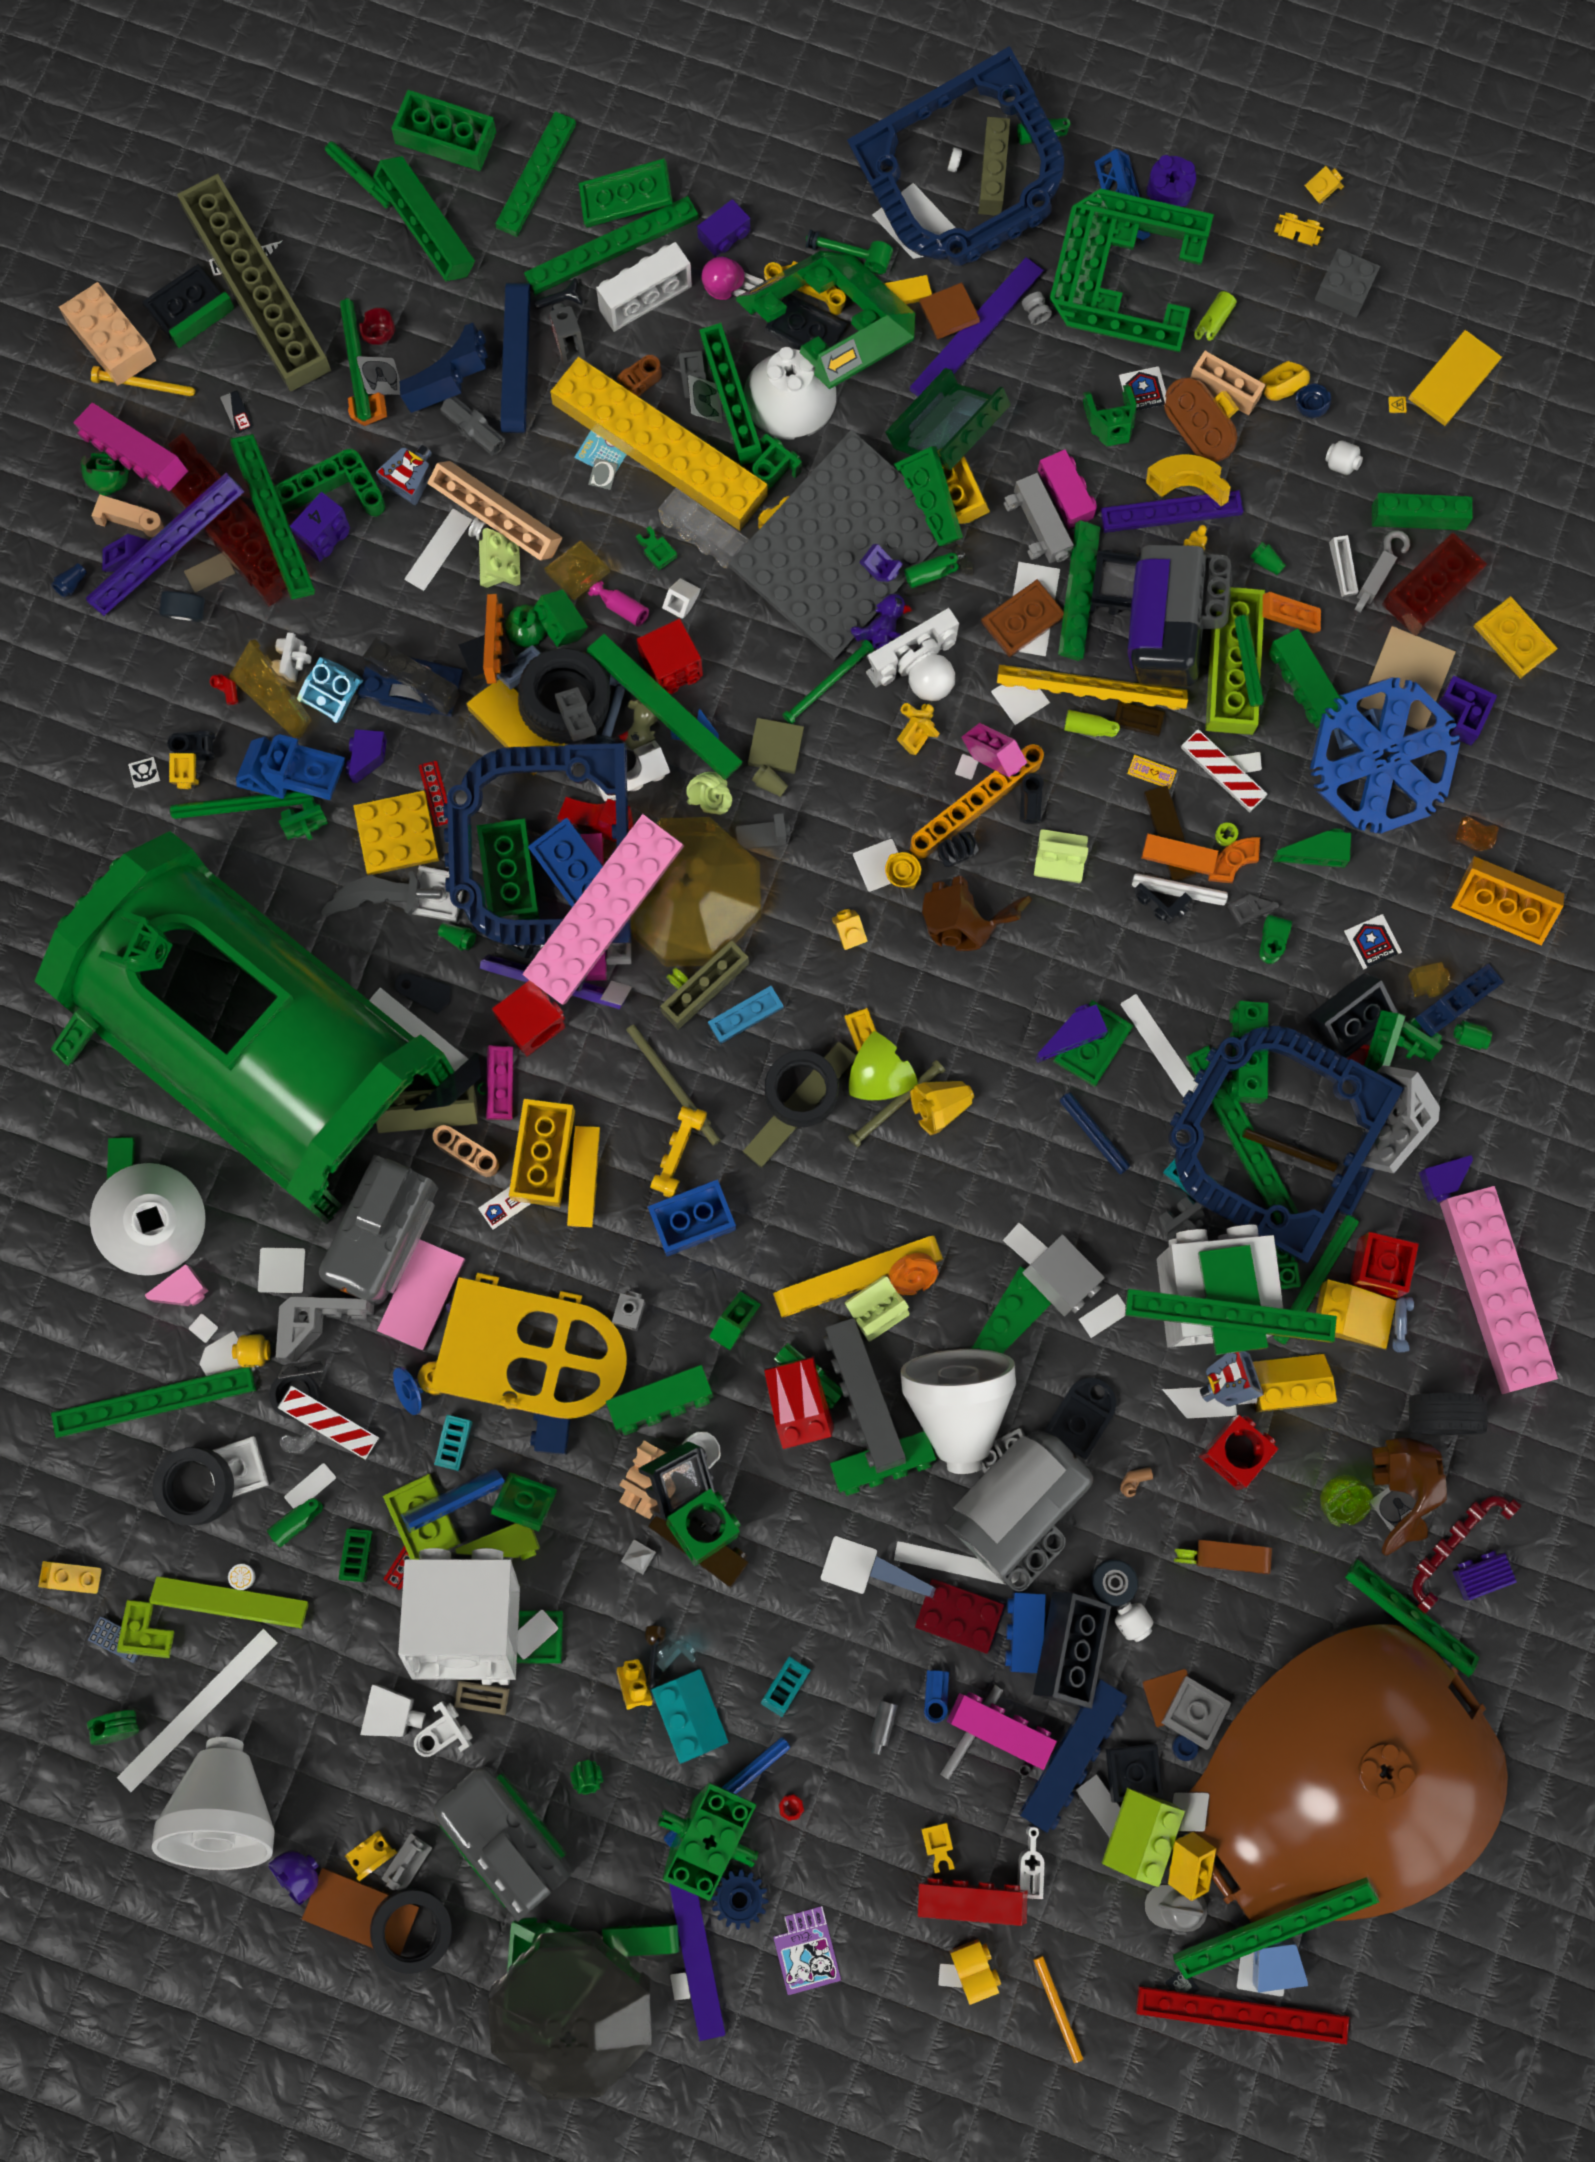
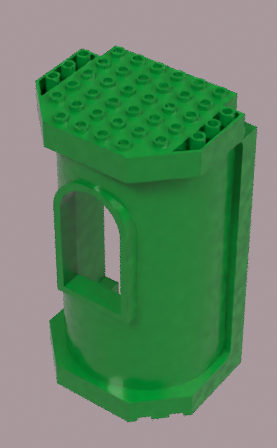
(303, 1074)

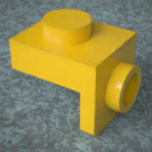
(1324, 184)
(916, 734)
(849, 928)

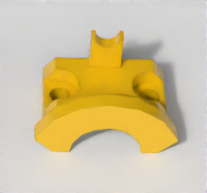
(370, 1855)

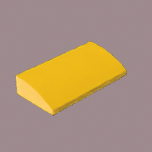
(499, 713)

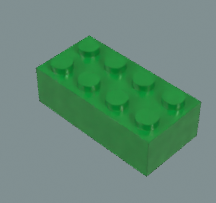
(443, 130)
(508, 870)
(659, 1400)

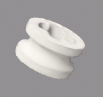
(476, 529)

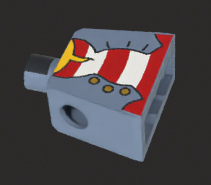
(407, 473)
(1232, 1380)

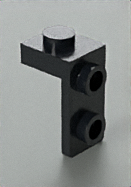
(1160, 911)

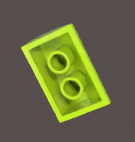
(1143, 1837)

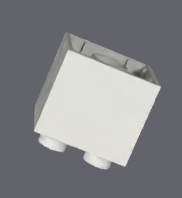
(1181, 1274)
(459, 1616)

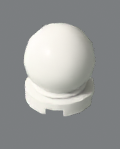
(929, 674)

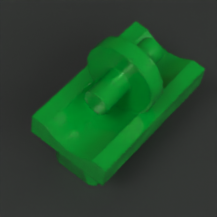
(303, 822)
(1419, 1043)

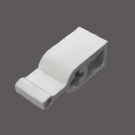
(1036, 1871)

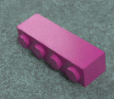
(1001, 1731)

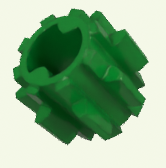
(586, 1777)

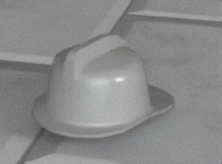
(1173, 1910)

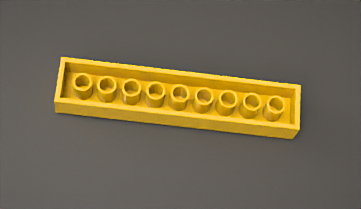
(659, 443)

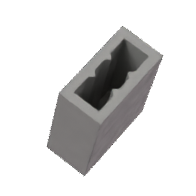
(1064, 1276)

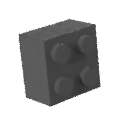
(1347, 283)

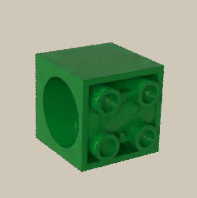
(700, 1550)

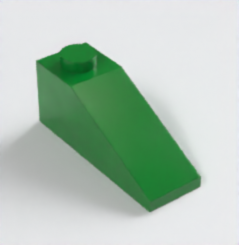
(1324, 849)

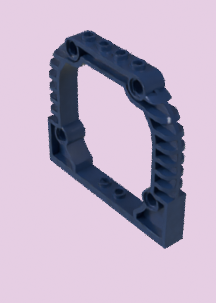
(994, 77)
(603, 765)
(1371, 1101)

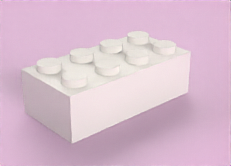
(644, 286)

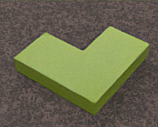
(138, 1637)

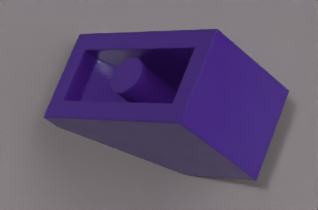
(120, 551)
(1445, 1178)

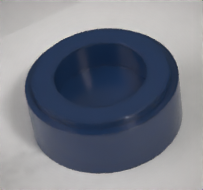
(1184, 1748)

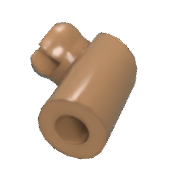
(1132, 1480)

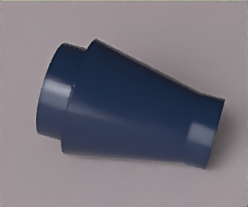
(68, 581)

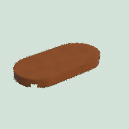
(1200, 419)

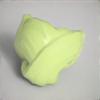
(705, 790)

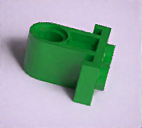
(775, 461)

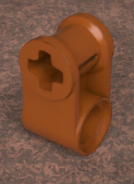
(636, 377)

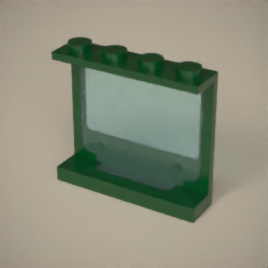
(947, 418)

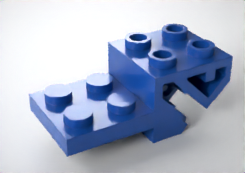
(286, 765)

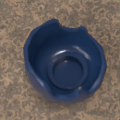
(1313, 400)

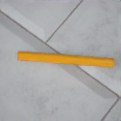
(1058, 2009)

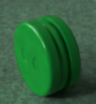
(112, 1727)

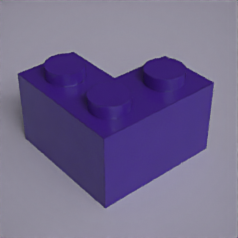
(1470, 704)

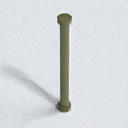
(893, 1106)

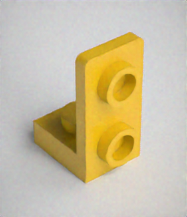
(69, 1577)

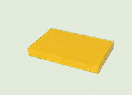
(1515, 637)

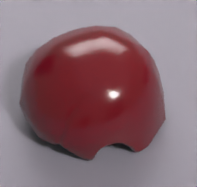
(377, 326)

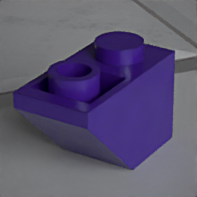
(368, 753)

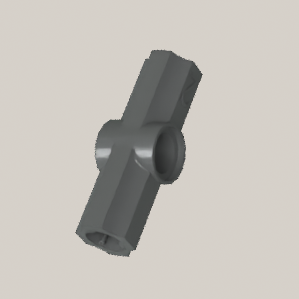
(472, 425)

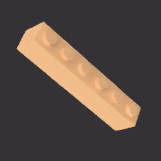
(495, 510)

